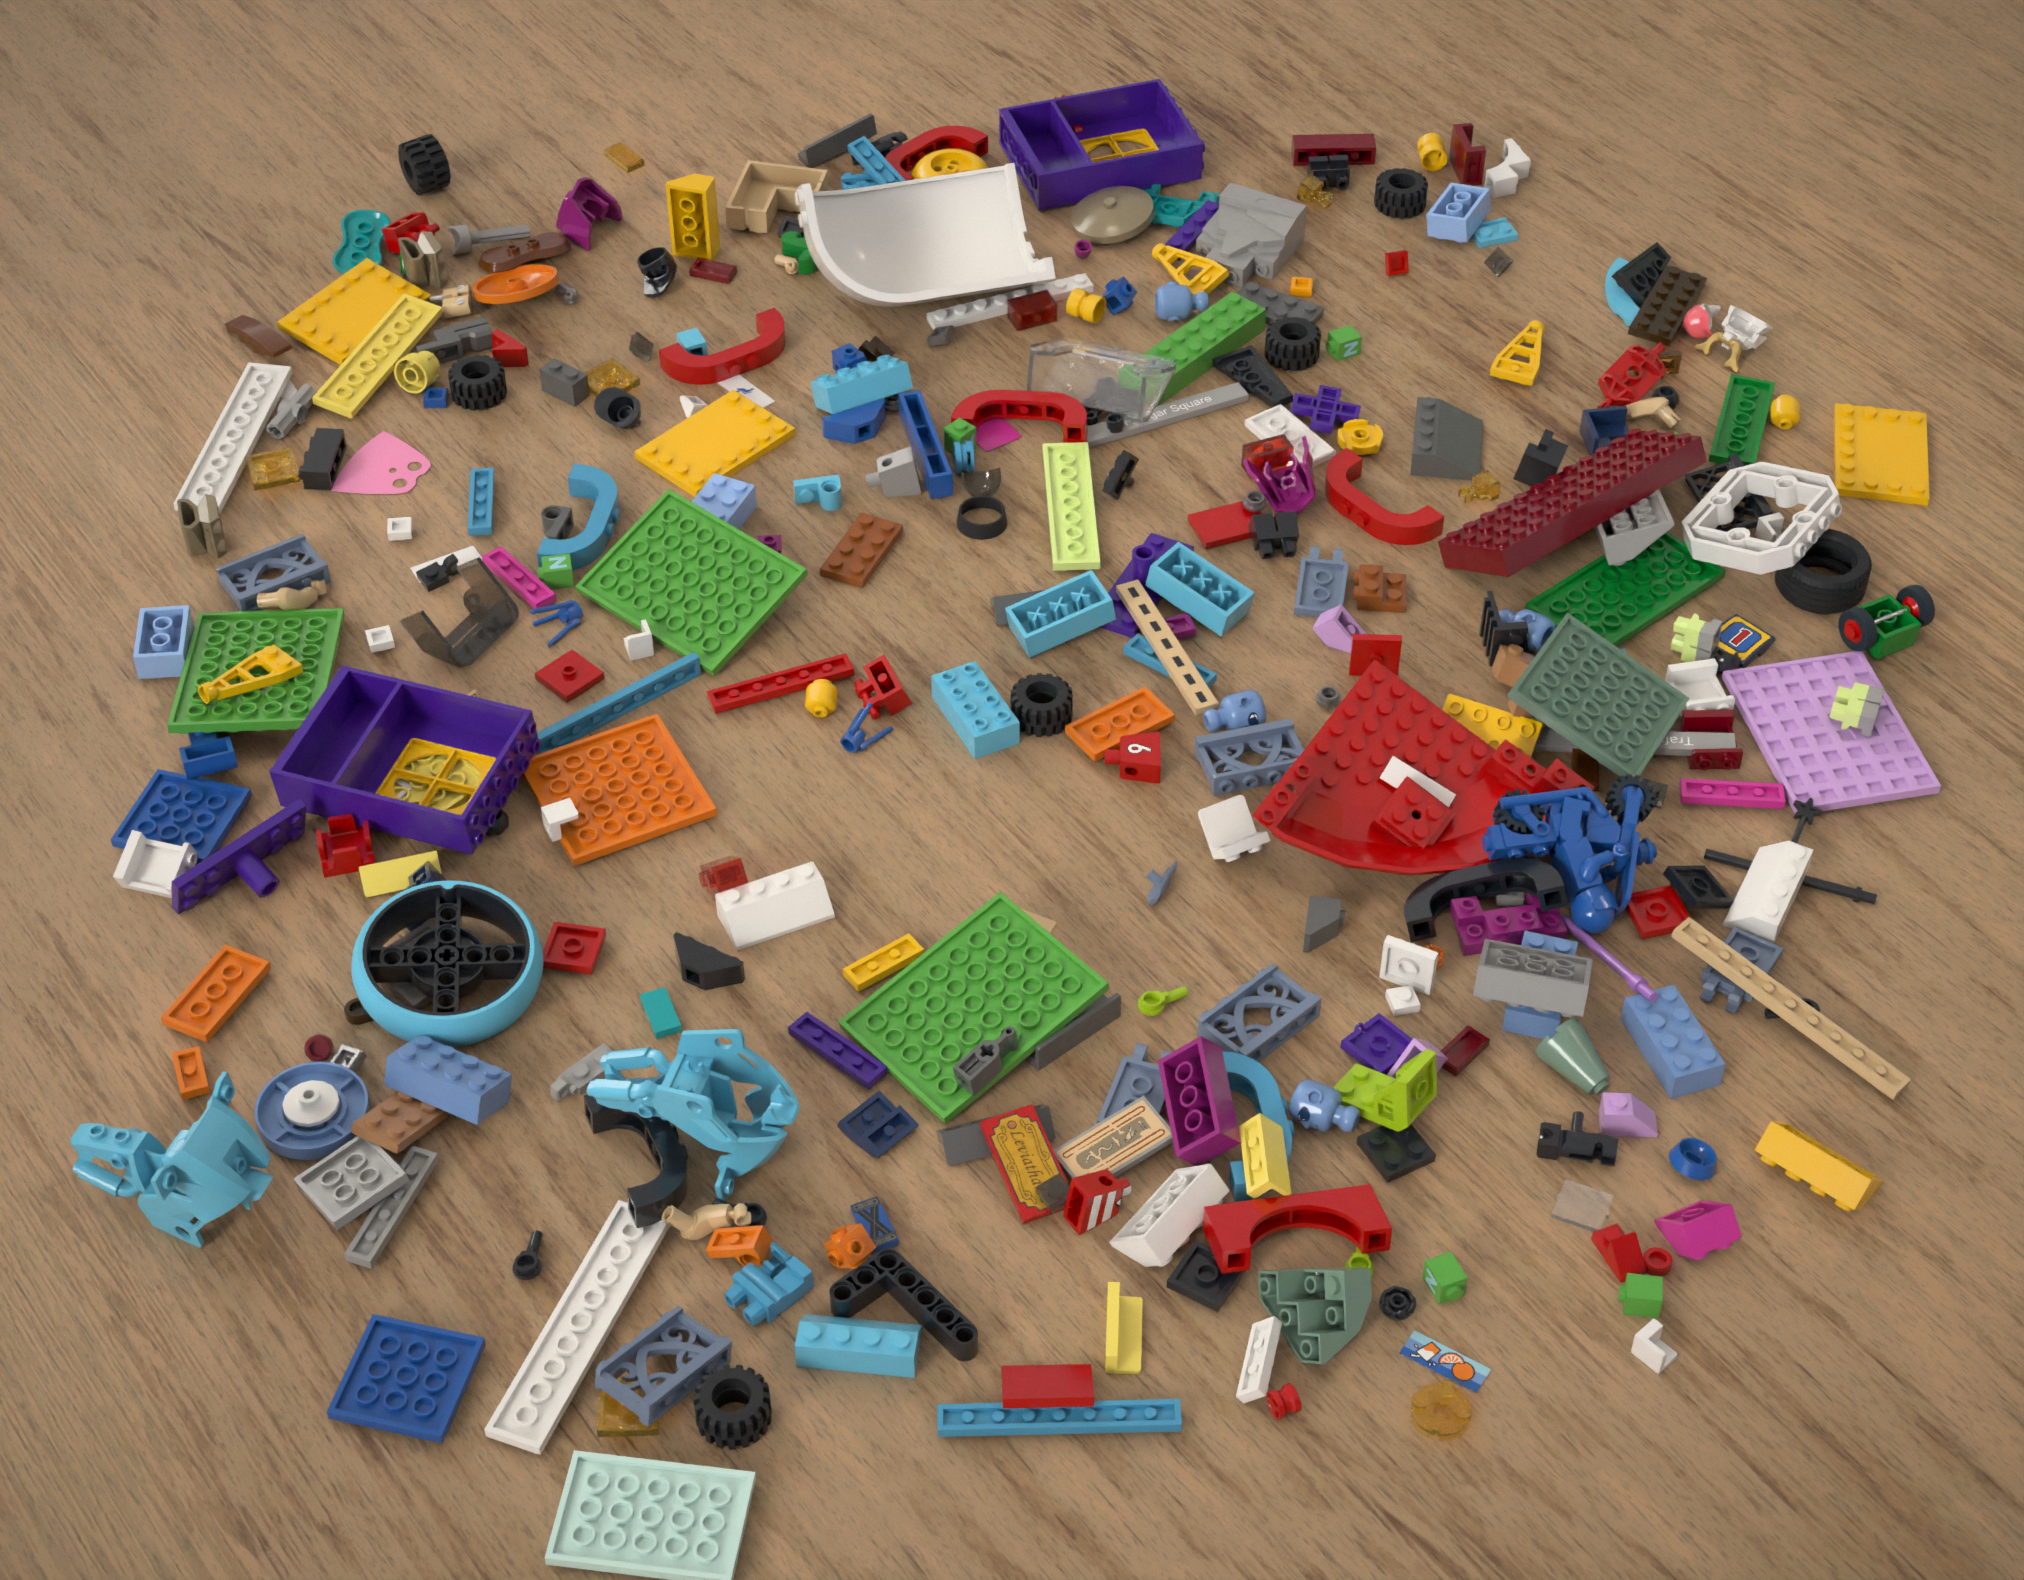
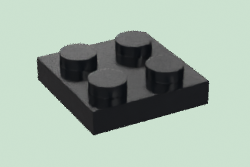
(1698, 887)
(1395, 1152)
(1201, 1279)

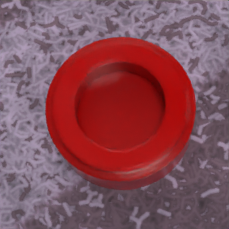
(1657, 1261)

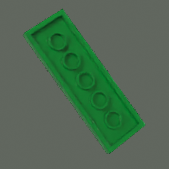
(1742, 419)

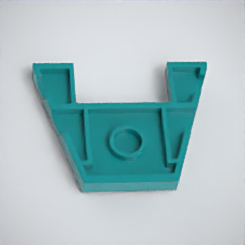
(1176, 210)

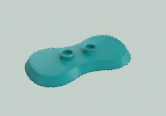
(360, 239)

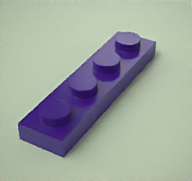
(1186, 236)
(837, 1050)

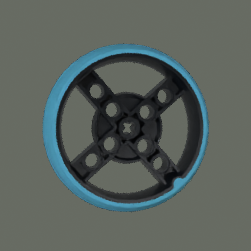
(447, 962)

